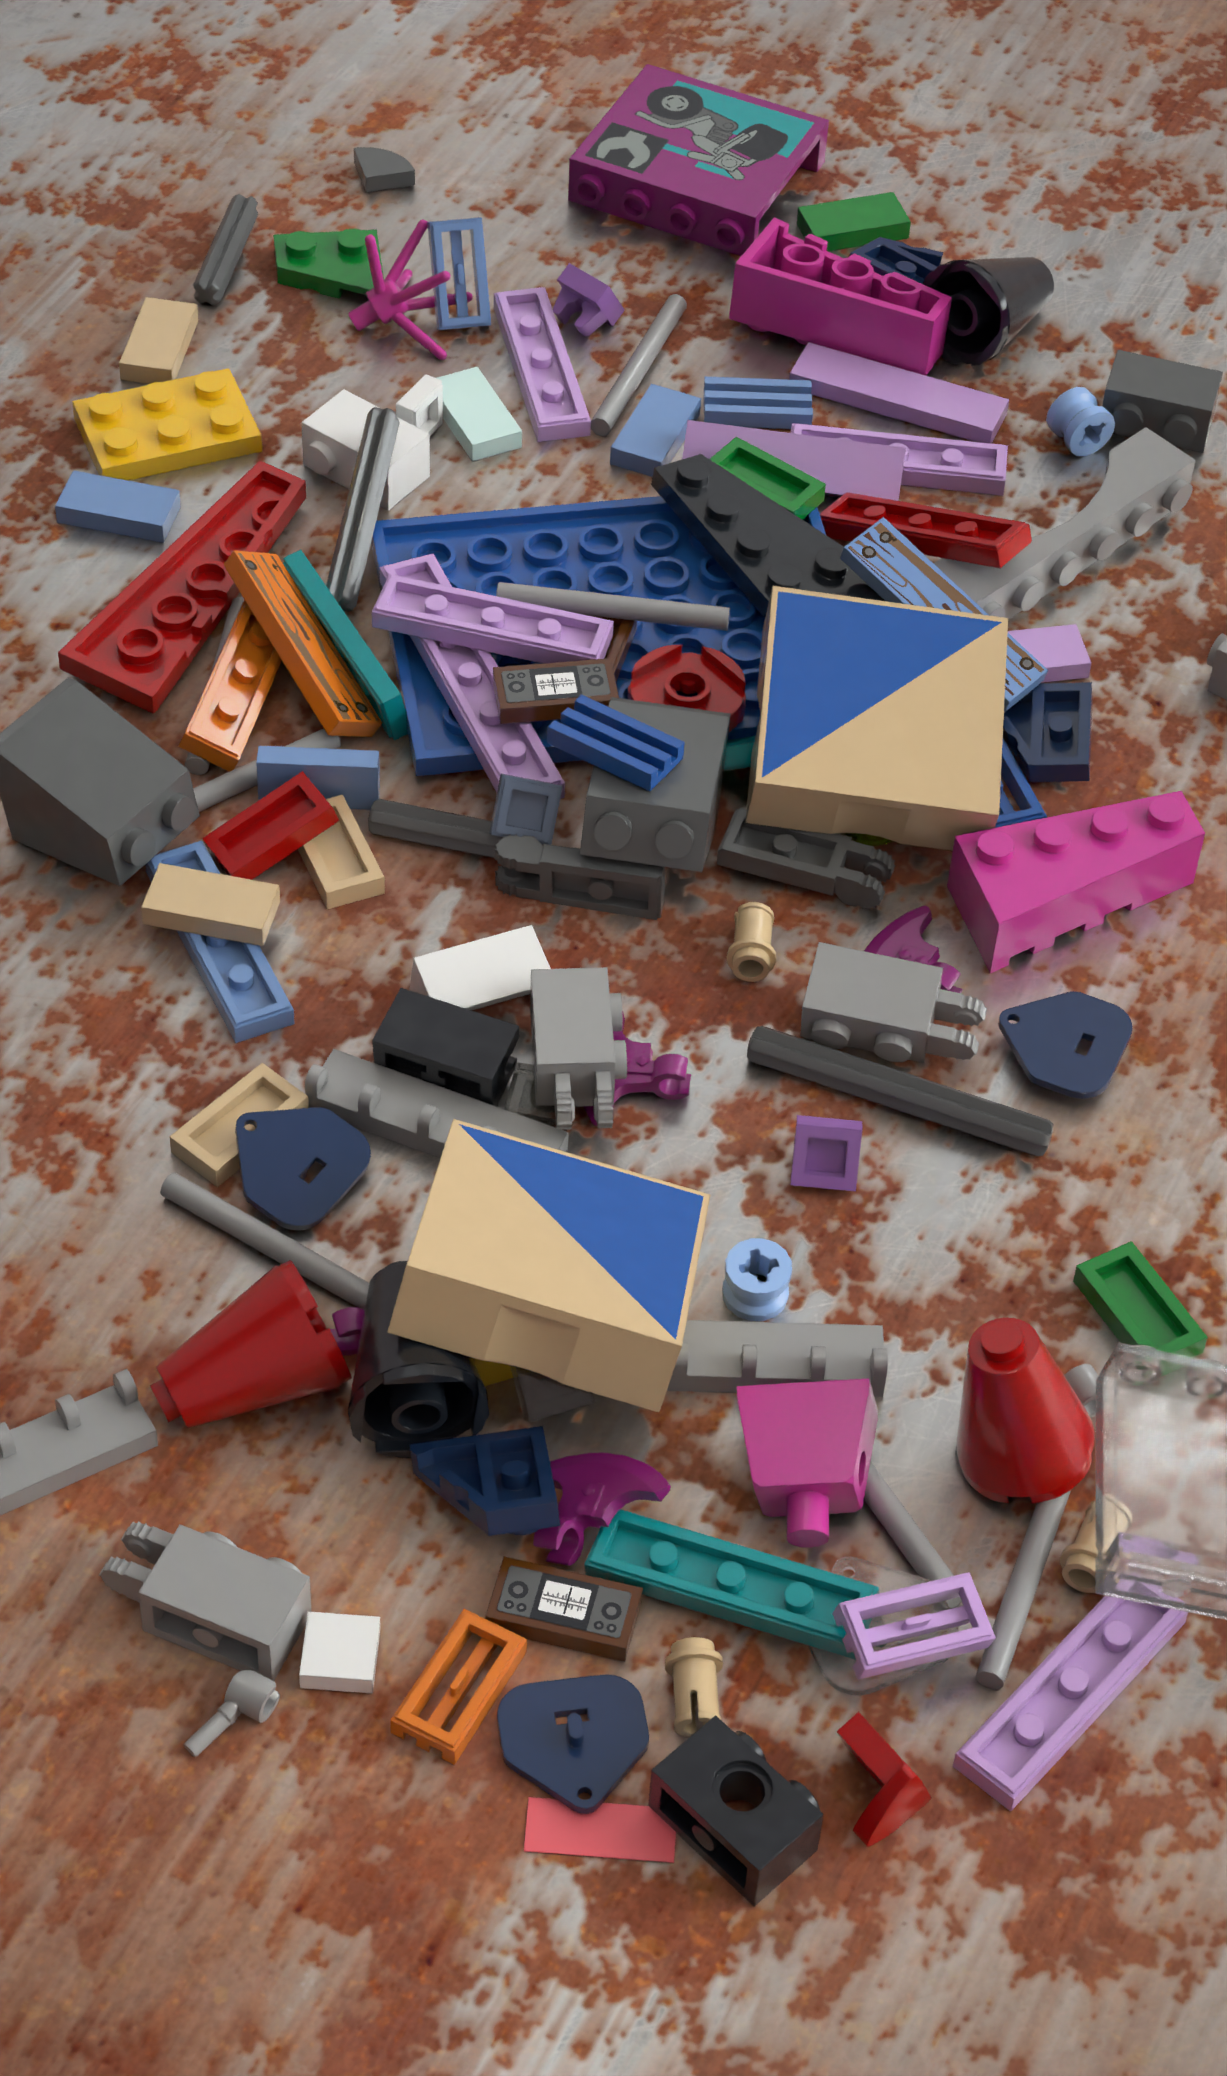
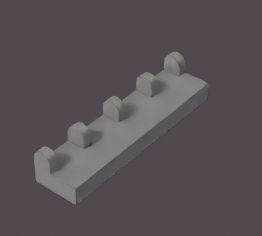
(410, 1108)
(741, 1353)
(73, 1442)

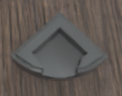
(382, 169)

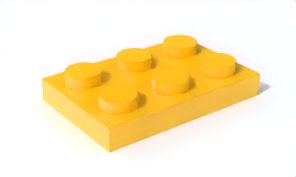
(167, 426)

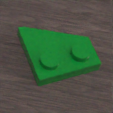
(325, 261)

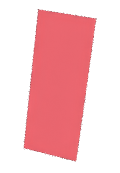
(608, 1832)

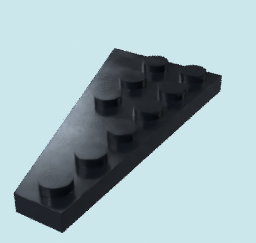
(753, 535)

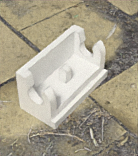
(480, 970)

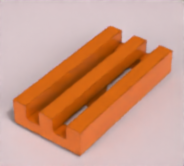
(432, 1732)

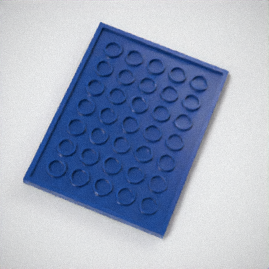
(590, 547)

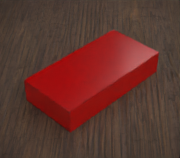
(271, 828)

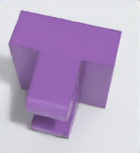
(587, 295)
(826, 1153)

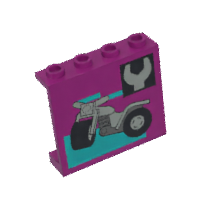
(693, 158)

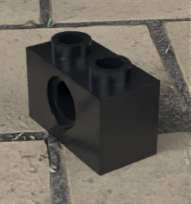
(746, 1848)

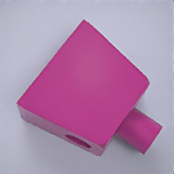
(809, 1451)

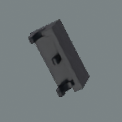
(447, 1046)

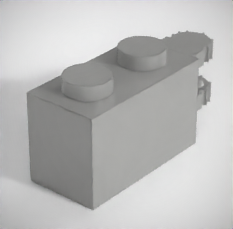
(885, 1007)
(575, 1043)
(213, 1596)

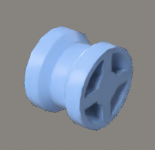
(1080, 421)
(742, 1290)

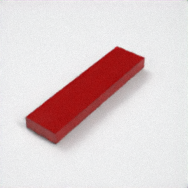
(930, 529)

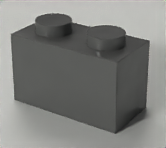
(1164, 397)

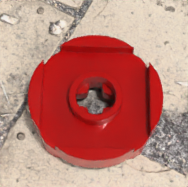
(711, 675)

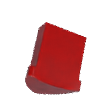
(900, 1791)

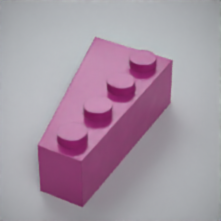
(837, 301)
(1070, 870)

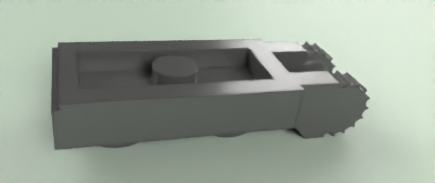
(807, 860)
(577, 880)

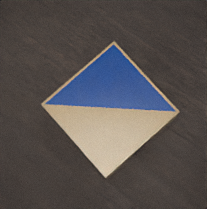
(878, 719)
(553, 1265)

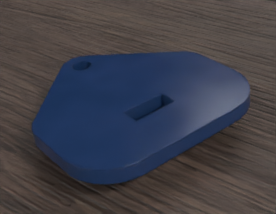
(1049, 1036)
(283, 1149)
(578, 1754)

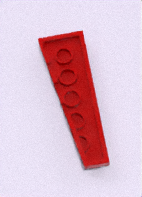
(170, 610)

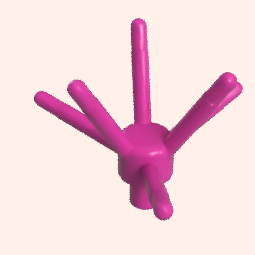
(390, 302)

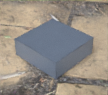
(525, 808)

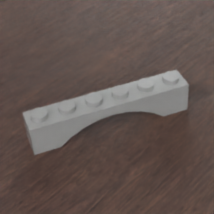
(1140, 486)

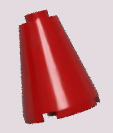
(252, 1355)
(1020, 1417)

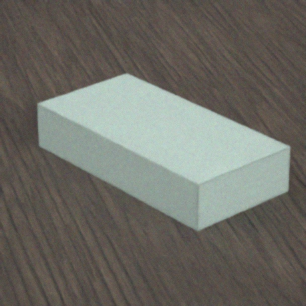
(478, 415)

